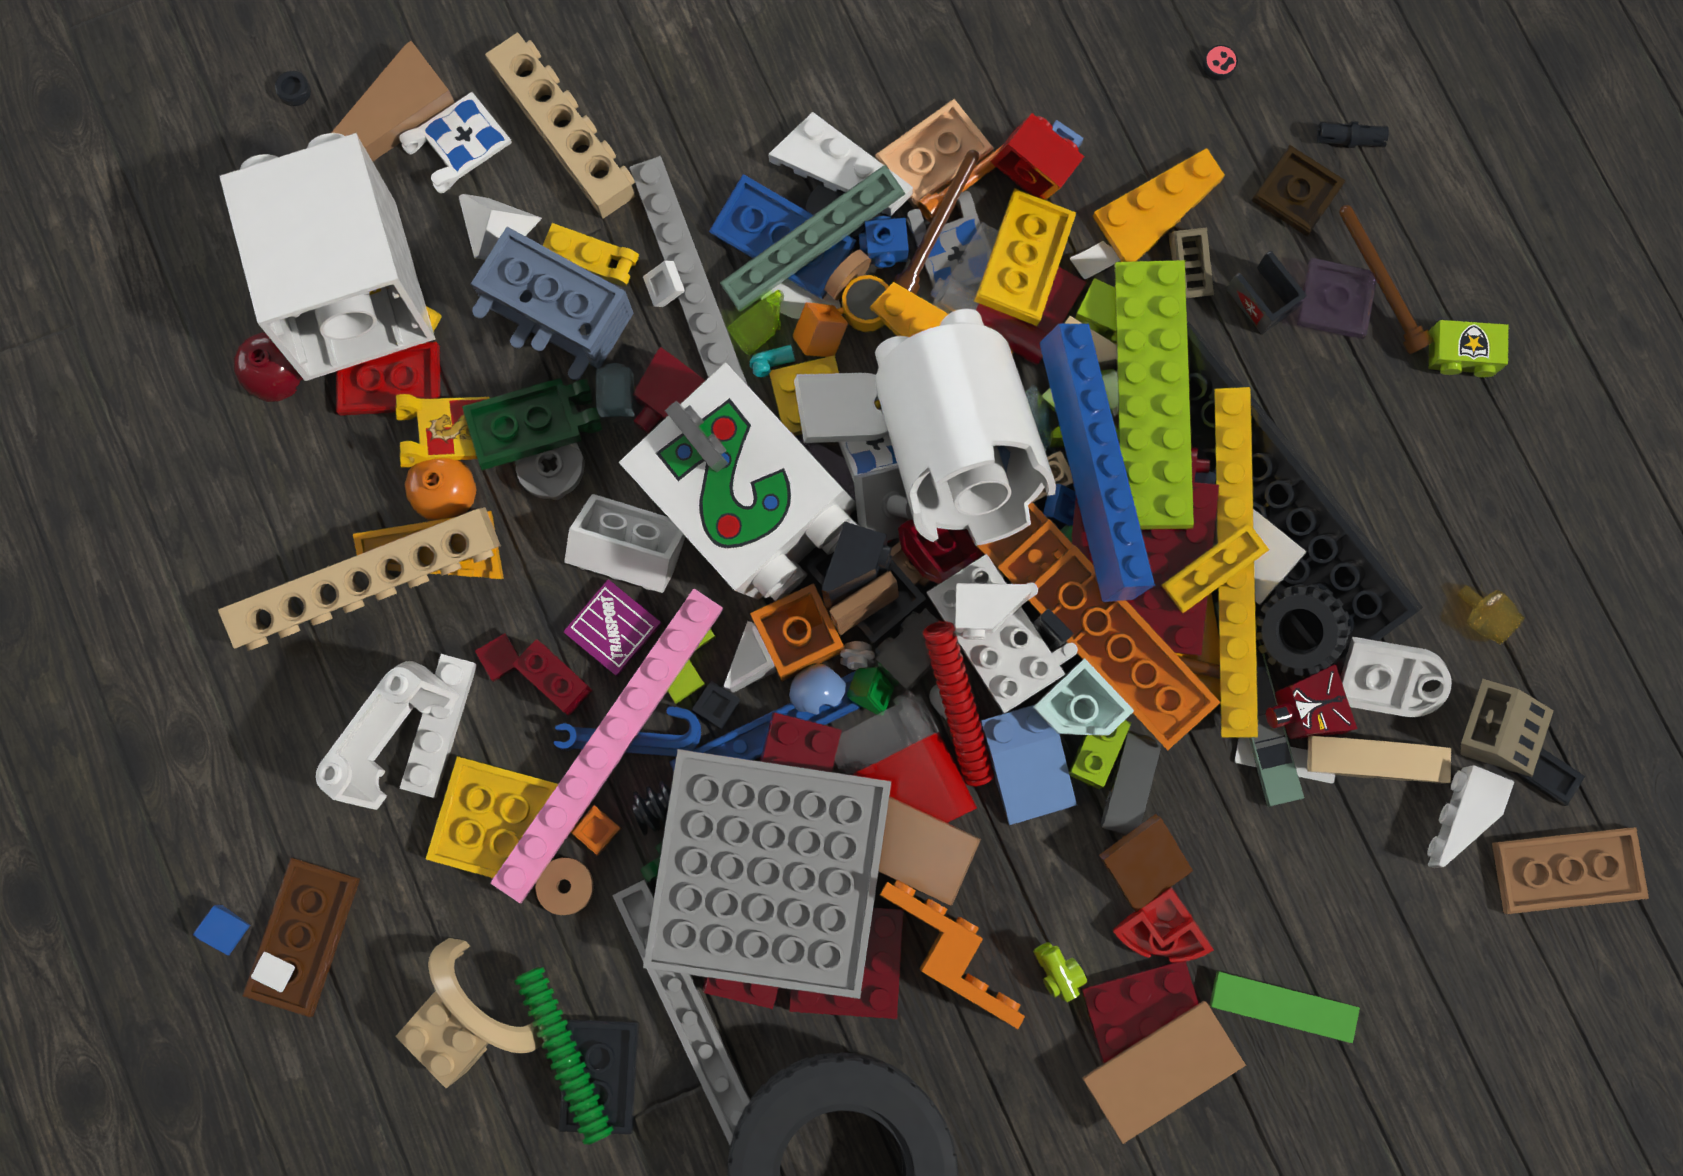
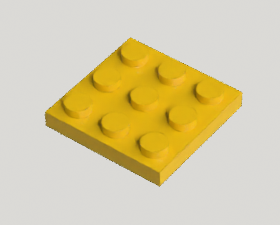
(485, 816)

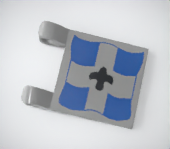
(951, 241)

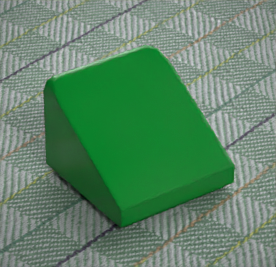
(870, 689)

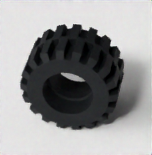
(1287, 655)

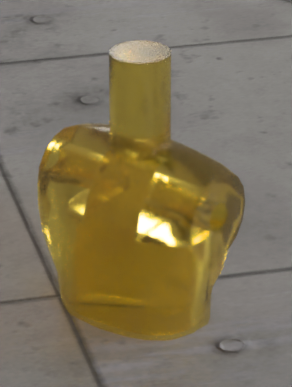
(1493, 616)

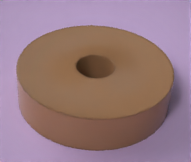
(849, 269)
(579, 894)

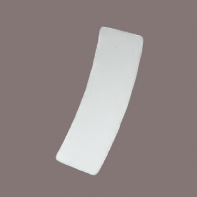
(1095, 259)

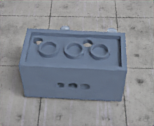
(551, 300)

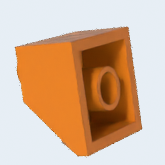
(797, 631)

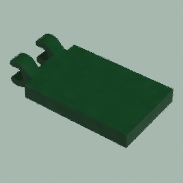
(530, 421)

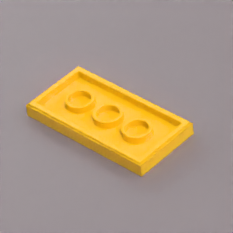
(1025, 257)

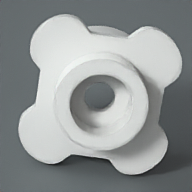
(857, 655)

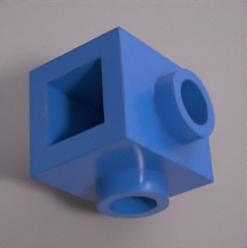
(885, 241)

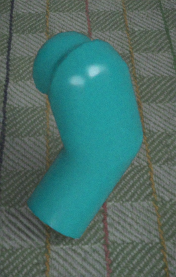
(765, 360)

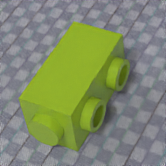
(1097, 756)

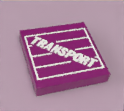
(612, 627)

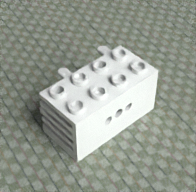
(1014, 657)

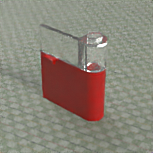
(909, 752)

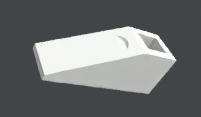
(1474, 807)

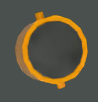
(858, 298)

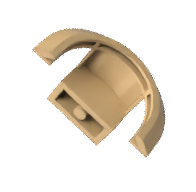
(450, 1030)

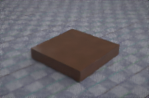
(1146, 862)

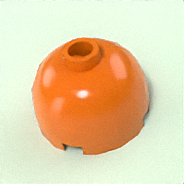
(440, 488)

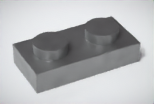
(708, 447)

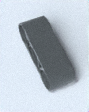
(1131, 783)

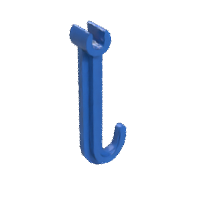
(644, 742)

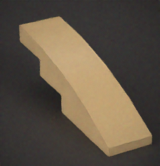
(1379, 759)

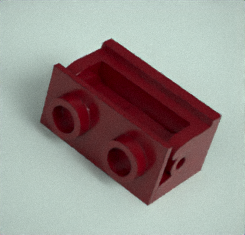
(552, 677)

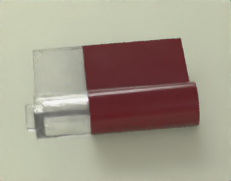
(962, 286)

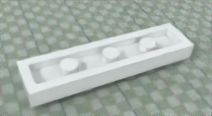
(438, 731)

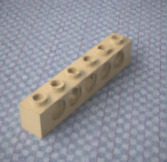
(512, 59)

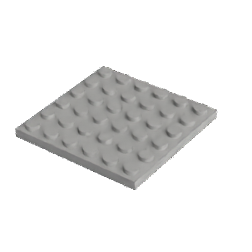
(767, 874)

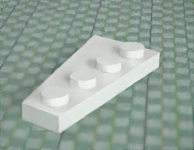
(830, 157)

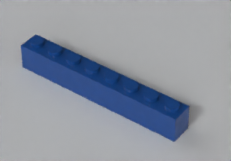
(1096, 463)

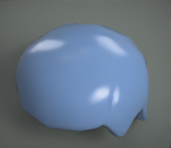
(816, 687)

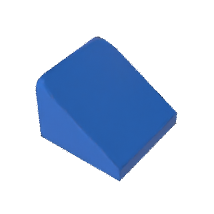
(221, 929)

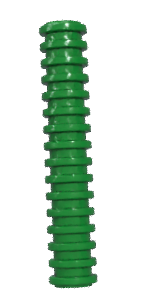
(563, 1056)

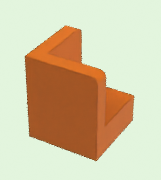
(819, 329)

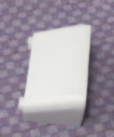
(349, 766)

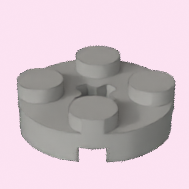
(555, 483)

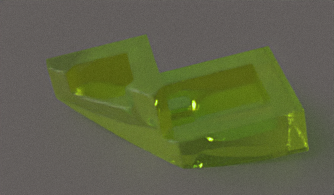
(757, 323)

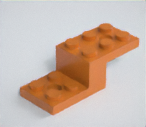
(952, 953)

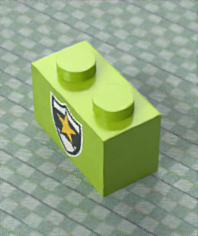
(1468, 348)

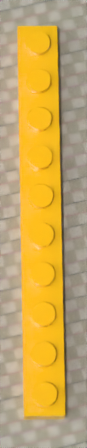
(1236, 595)

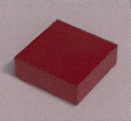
(498, 657)

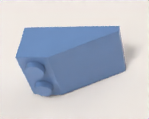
(1027, 765)

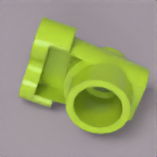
(1062, 976)

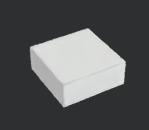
(663, 283)

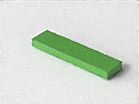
(1284, 1007)

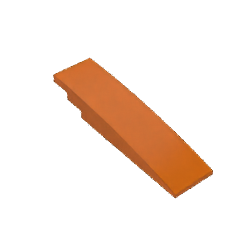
(1107, 634)

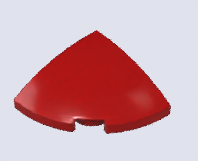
(1164, 930)

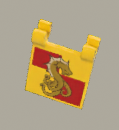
(440, 429)

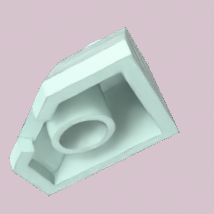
(1083, 703)

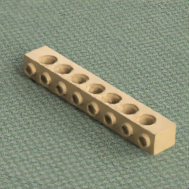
(243, 616)

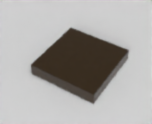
(1298, 190)

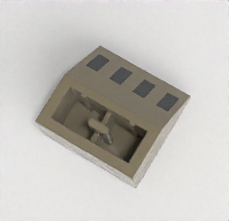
(1506, 728)

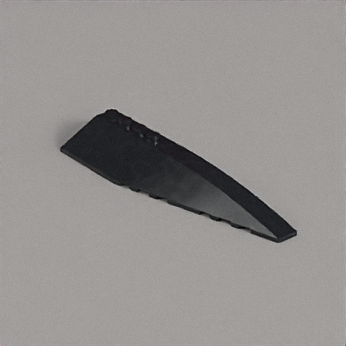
(1304, 510)

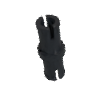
(1352, 134)

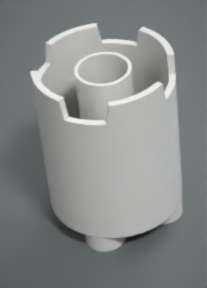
(946, 410)

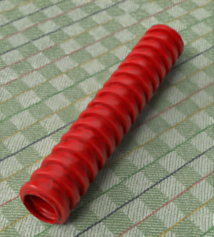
(958, 703)

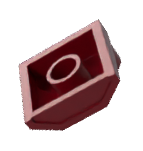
(939, 558)

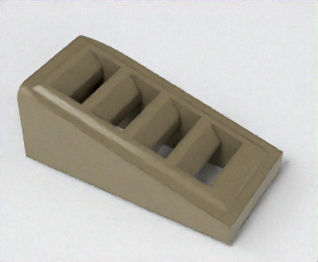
(1202, 249)

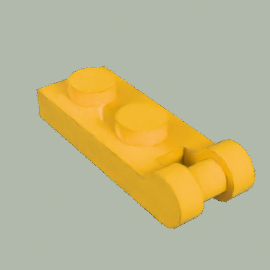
(592, 254)

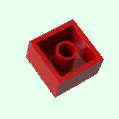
(1037, 157)

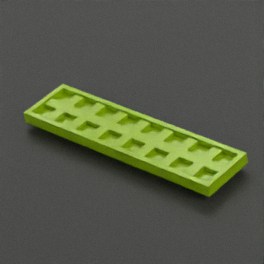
(1154, 391)

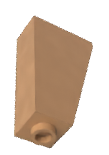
(396, 102)

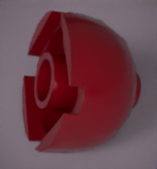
(265, 369)

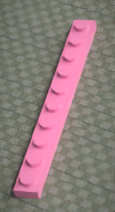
(606, 746)

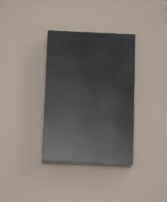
(611, 1060)

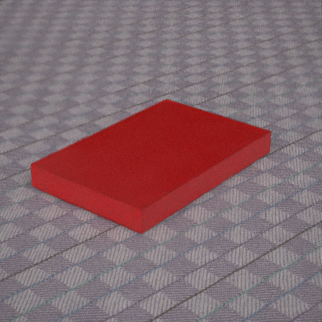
(375, 383)

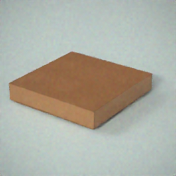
(864, 602)

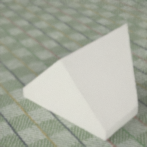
(488, 219)
(750, 662)

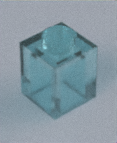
(615, 391)

